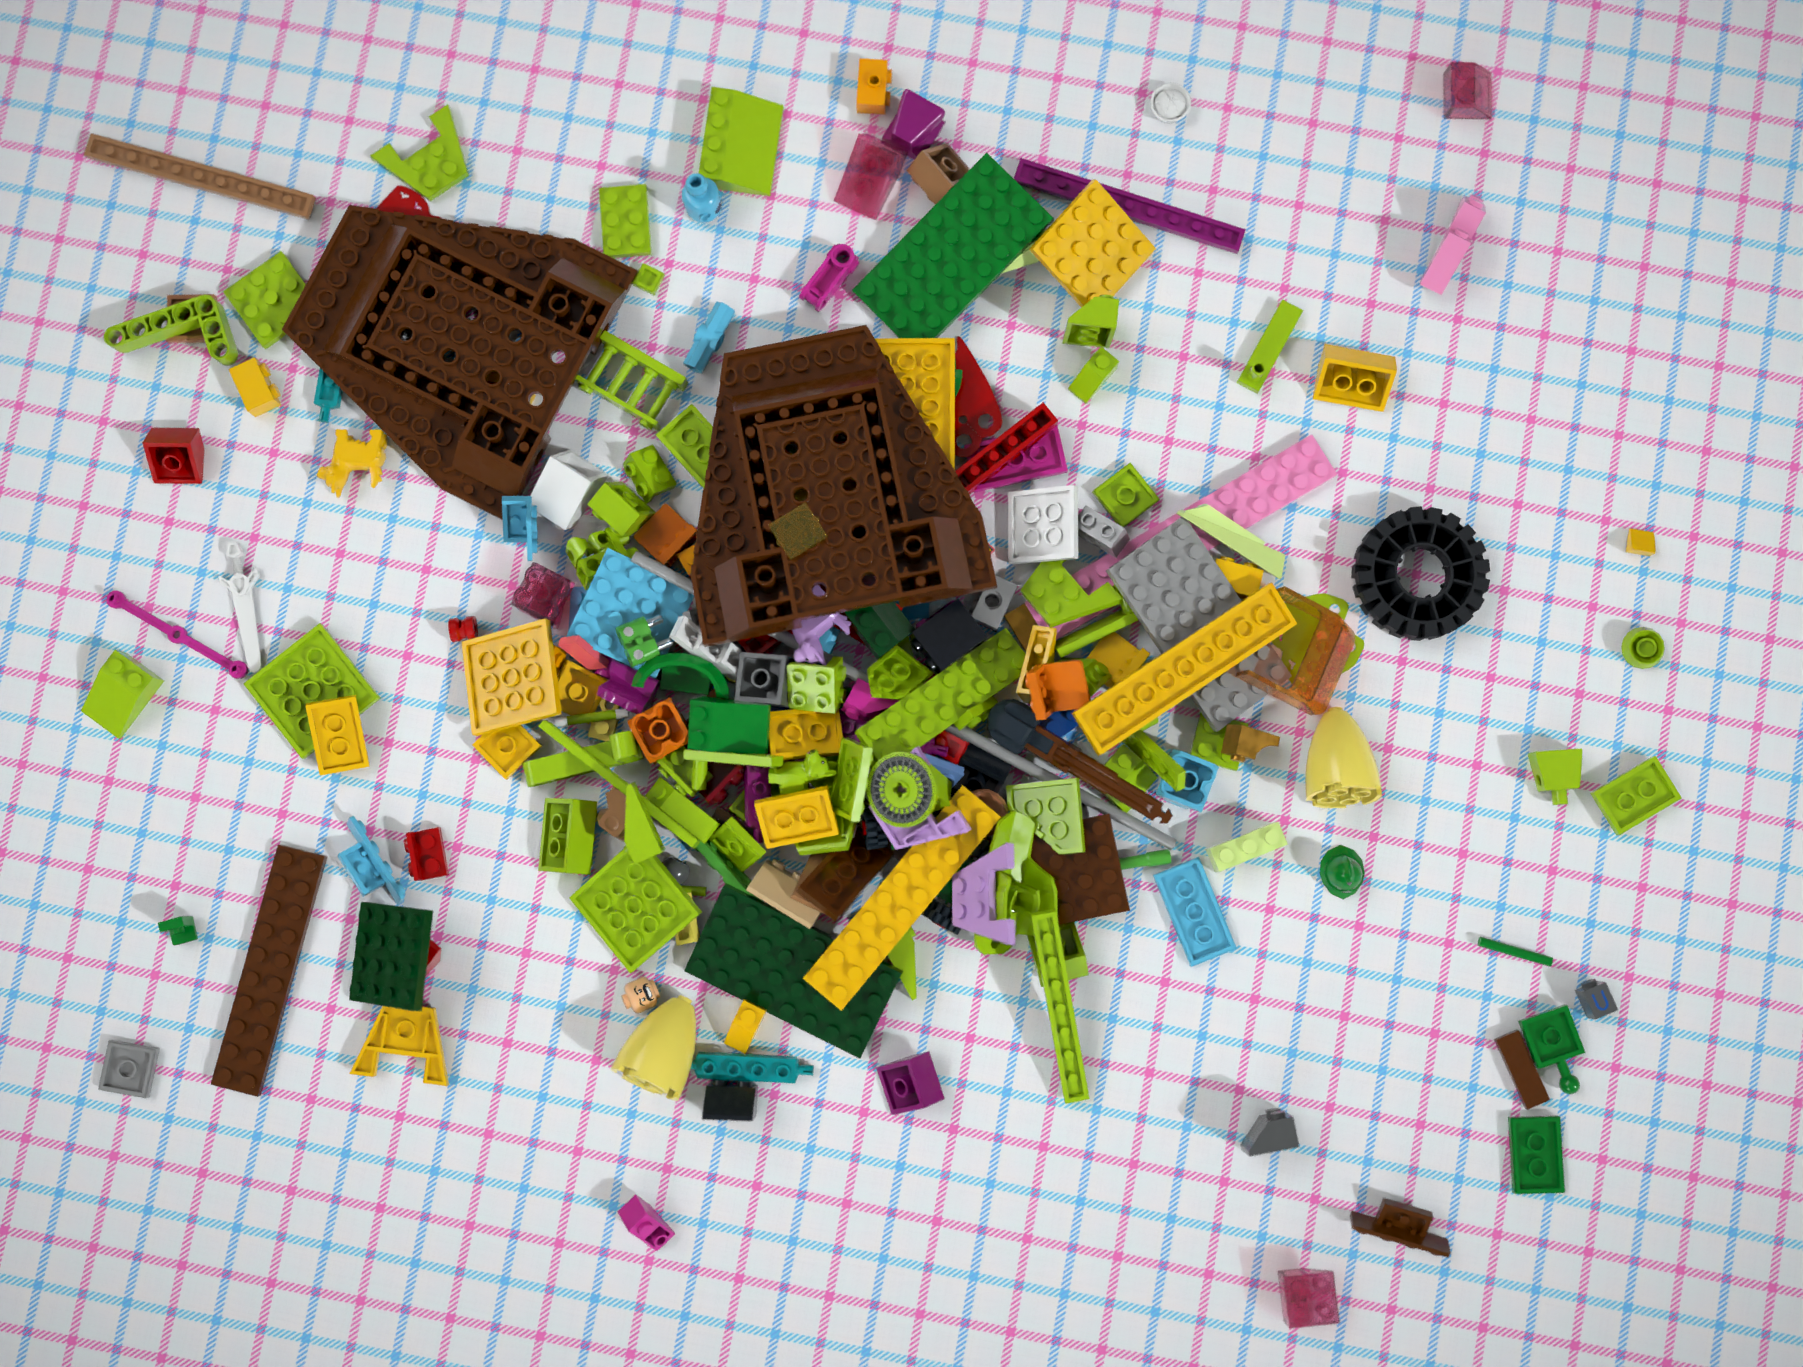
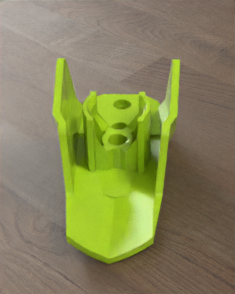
(1019, 889)

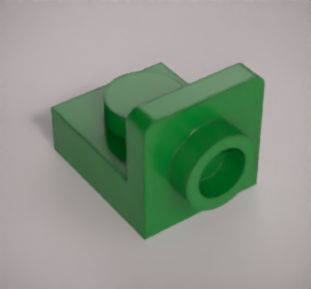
(181, 929)

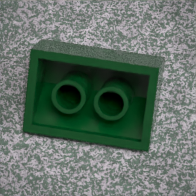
(879, 625)

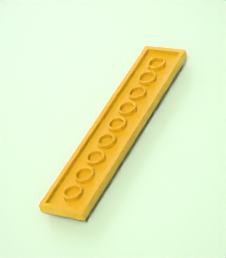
(1184, 669)
(898, 903)

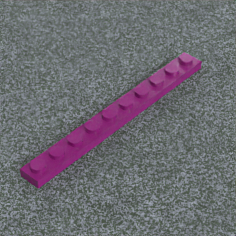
(1135, 206)

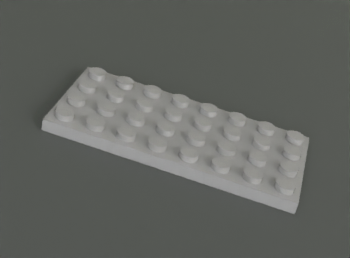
(1176, 591)

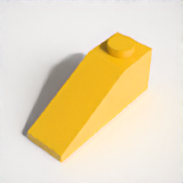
(1039, 651)

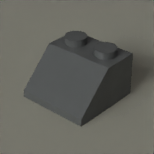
(763, 679)
(1271, 1133)

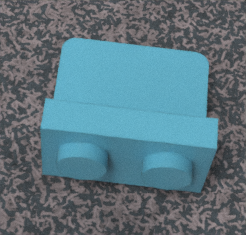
(520, 522)

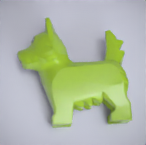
(796, 775)

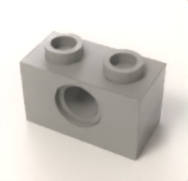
(1101, 531)
(992, 617)

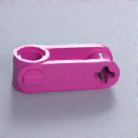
(829, 276)

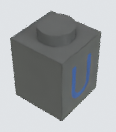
(1596, 999)

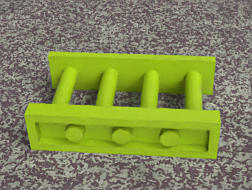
(632, 357)

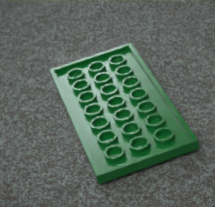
(953, 252)

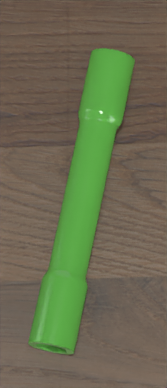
(1149, 859)

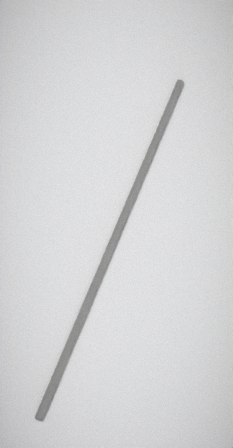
(966, 733)

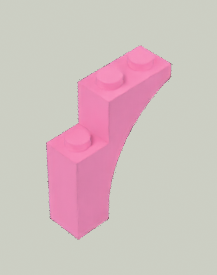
(1454, 244)

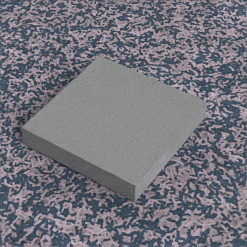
(128, 1069)

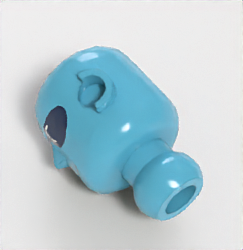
(701, 198)

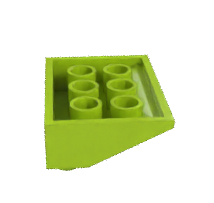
(741, 141)

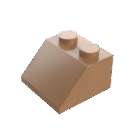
(937, 171)

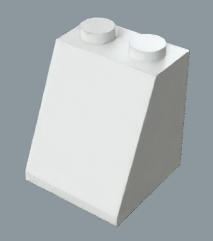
(566, 488)

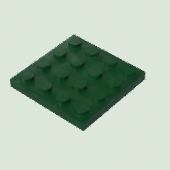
(391, 956)

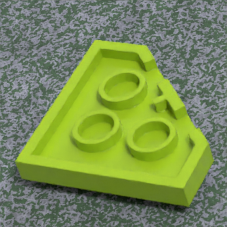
(1054, 810)

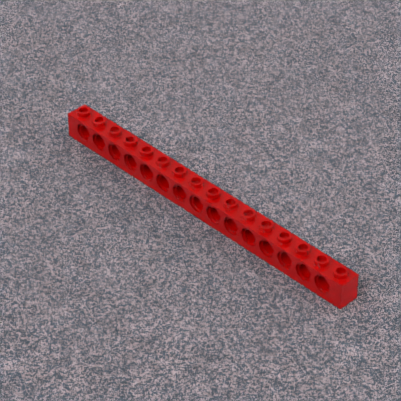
(971, 474)

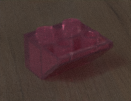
(1308, 1297)

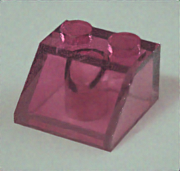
(1467, 91)

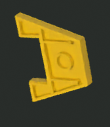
(408, 1035)

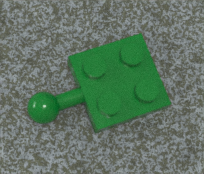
(1552, 1040)

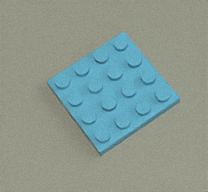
(622, 594)

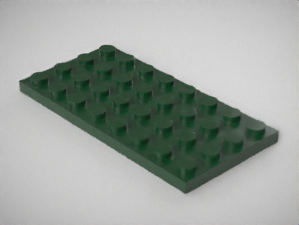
(763, 959)

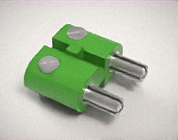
(638, 641)

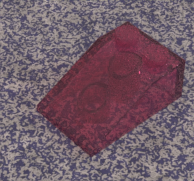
(870, 175)

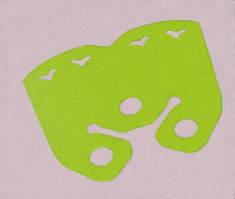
(1297, 639)

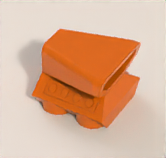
(659, 730)

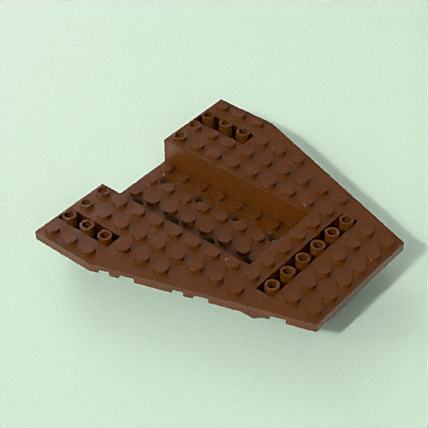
(444, 415)
(918, 518)

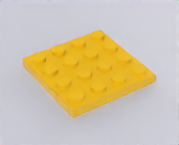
(1092, 246)
(511, 677)

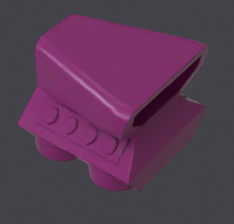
(915, 124)
(622, 693)

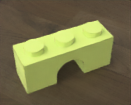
(1246, 847)

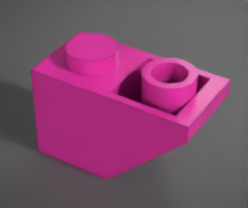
(645, 1223)

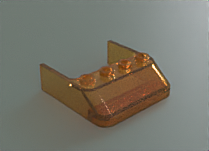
(1321, 663)

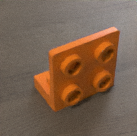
(666, 535)

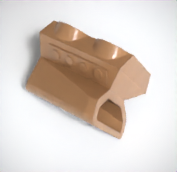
(613, 818)

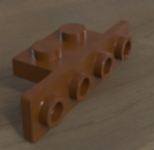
(1401, 1225)

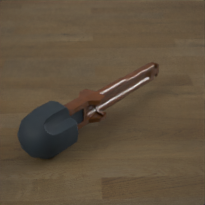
(1016, 728)

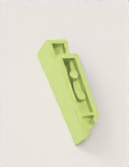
(1235, 538)

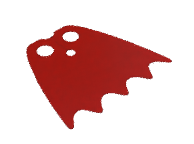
(973, 401)

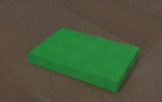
(1536, 1154)

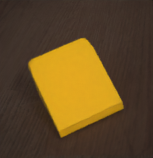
(1640, 542)

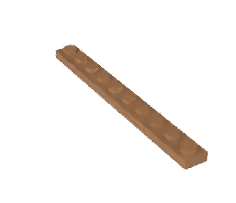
(199, 176)

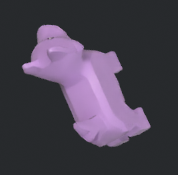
(812, 629)

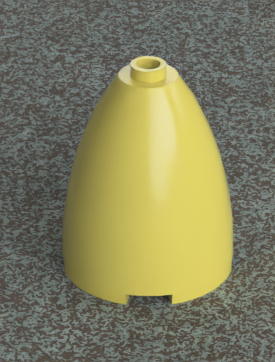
(1340, 764)
(661, 1049)

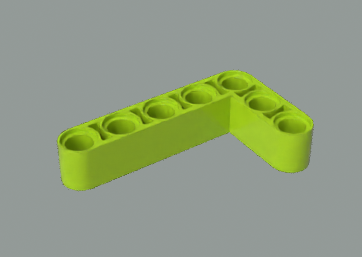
(177, 325)
(618, 751)

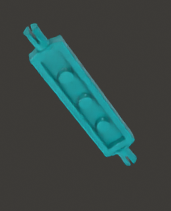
(327, 396)
(749, 1067)

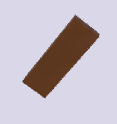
(1521, 1069)

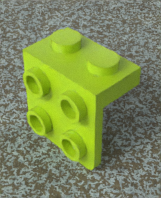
(816, 686)

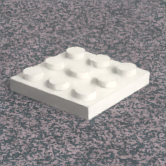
(1043, 525)

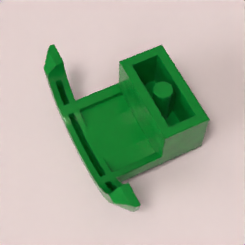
(684, 674)

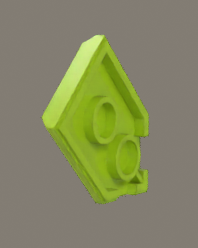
(896, 675)

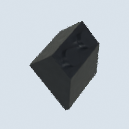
(981, 771)
(730, 1101)

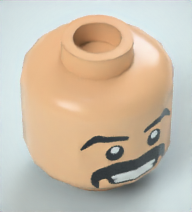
(640, 995)

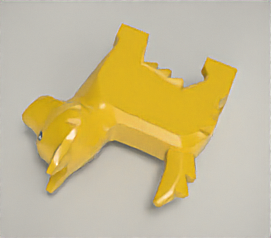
(354, 455)

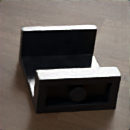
(947, 636)

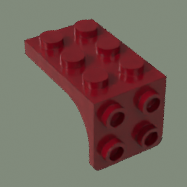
(724, 777)

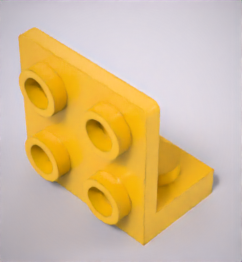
(1118, 656)

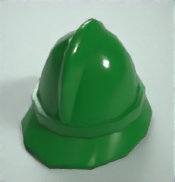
(1342, 871)

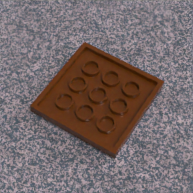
(1089, 881)

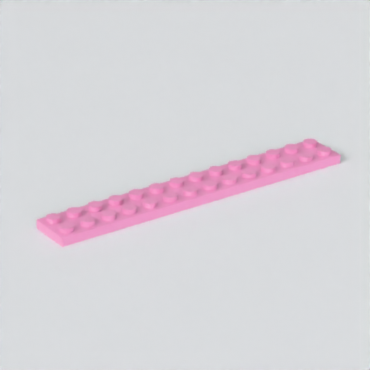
(1241, 500)

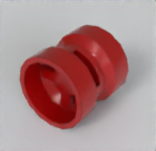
(463, 628)

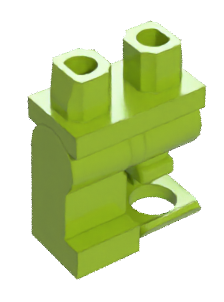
(597, 545)

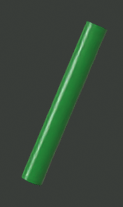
(1515, 951)

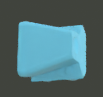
(1198, 782)

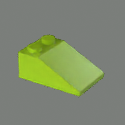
(120, 693)

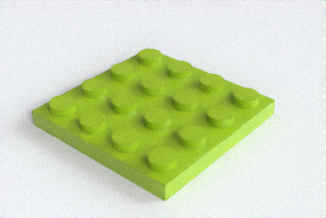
(307, 673)
(635, 907)

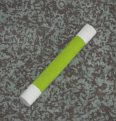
(591, 717)

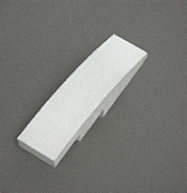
(722, 656)

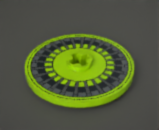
(911, 773)

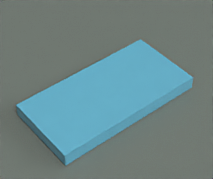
(1194, 912)

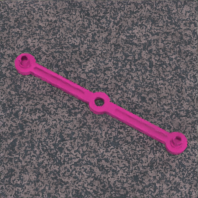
(118, 600)

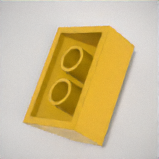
(1354, 377)

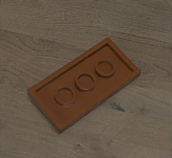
(843, 876)

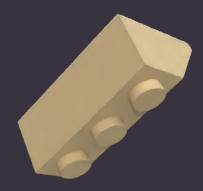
(776, 887)

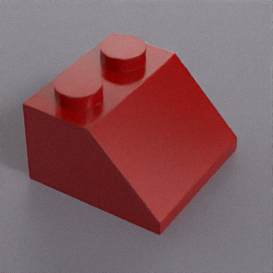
(175, 455)

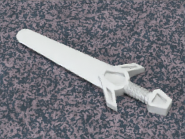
(242, 596)

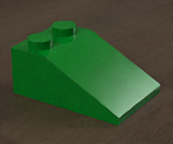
(728, 726)

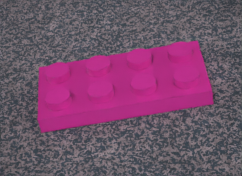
(1039, 461)

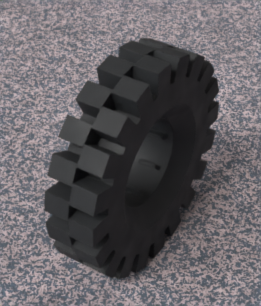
(1400, 610)

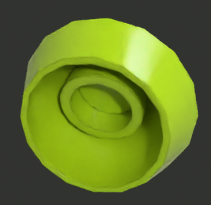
(1642, 647)

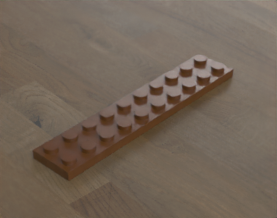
(269, 970)

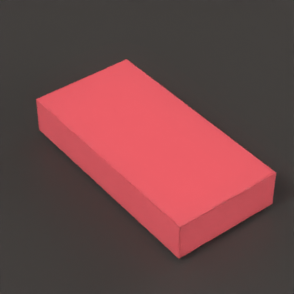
(583, 652)

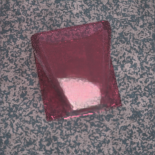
(543, 594)

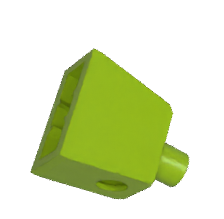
(1557, 772)

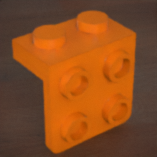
(1057, 687)

